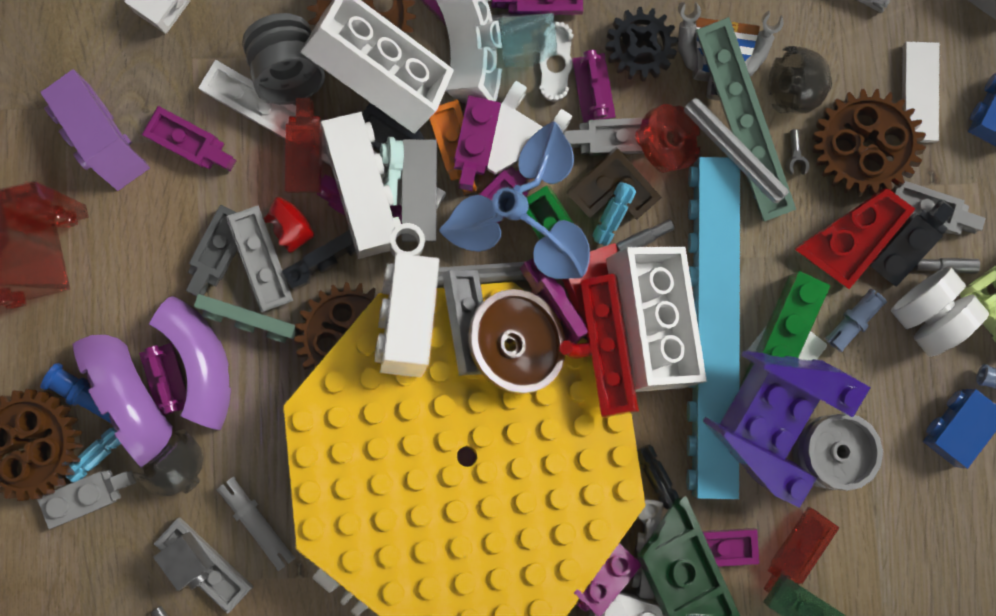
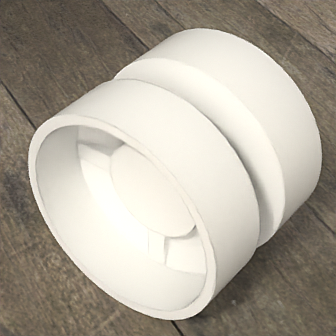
(945, 320)

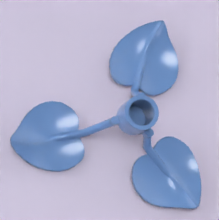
(474, 224)

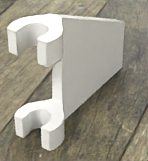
(515, 130)

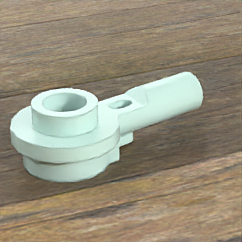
(393, 156)

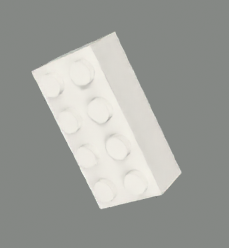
(378, 62)
(659, 317)

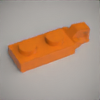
(446, 128)

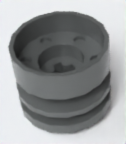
(276, 60)

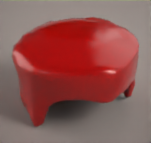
(288, 224)

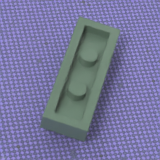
(245, 318)

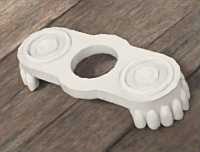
(554, 85)

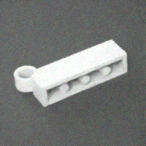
(361, 188)

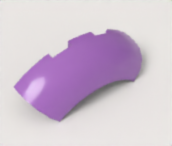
(203, 360)
(120, 392)

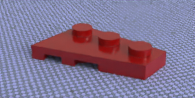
(857, 237)

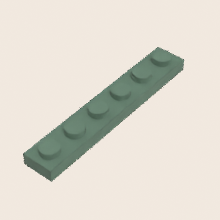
(742, 108)

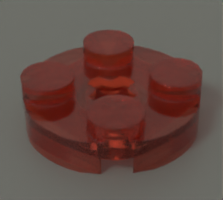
(654, 142)

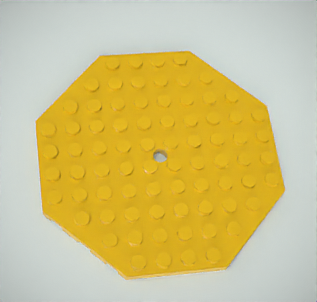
(416, 529)

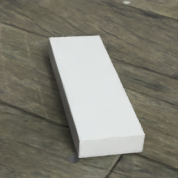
(921, 86)

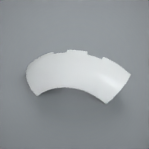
(472, 49)

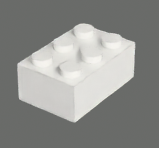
(407, 315)

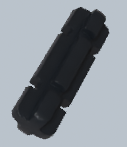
(657, 475)

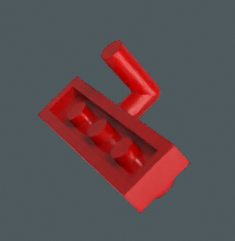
(606, 346)

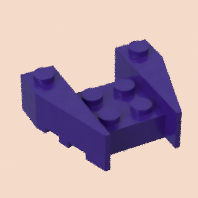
(773, 412)

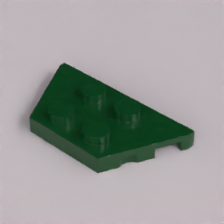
(683, 567)

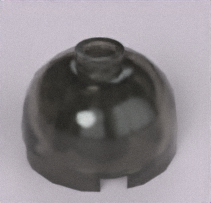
(799, 80)
(173, 468)

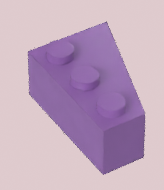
(92, 131)

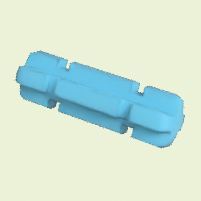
(614, 213)
(94, 454)

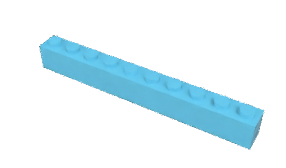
(717, 308)

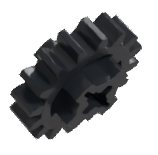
(635, 34)

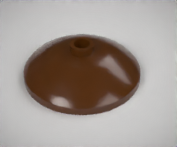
(533, 336)

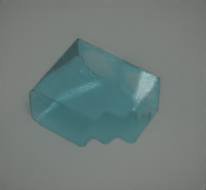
(527, 39)

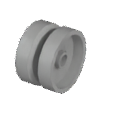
(839, 451)

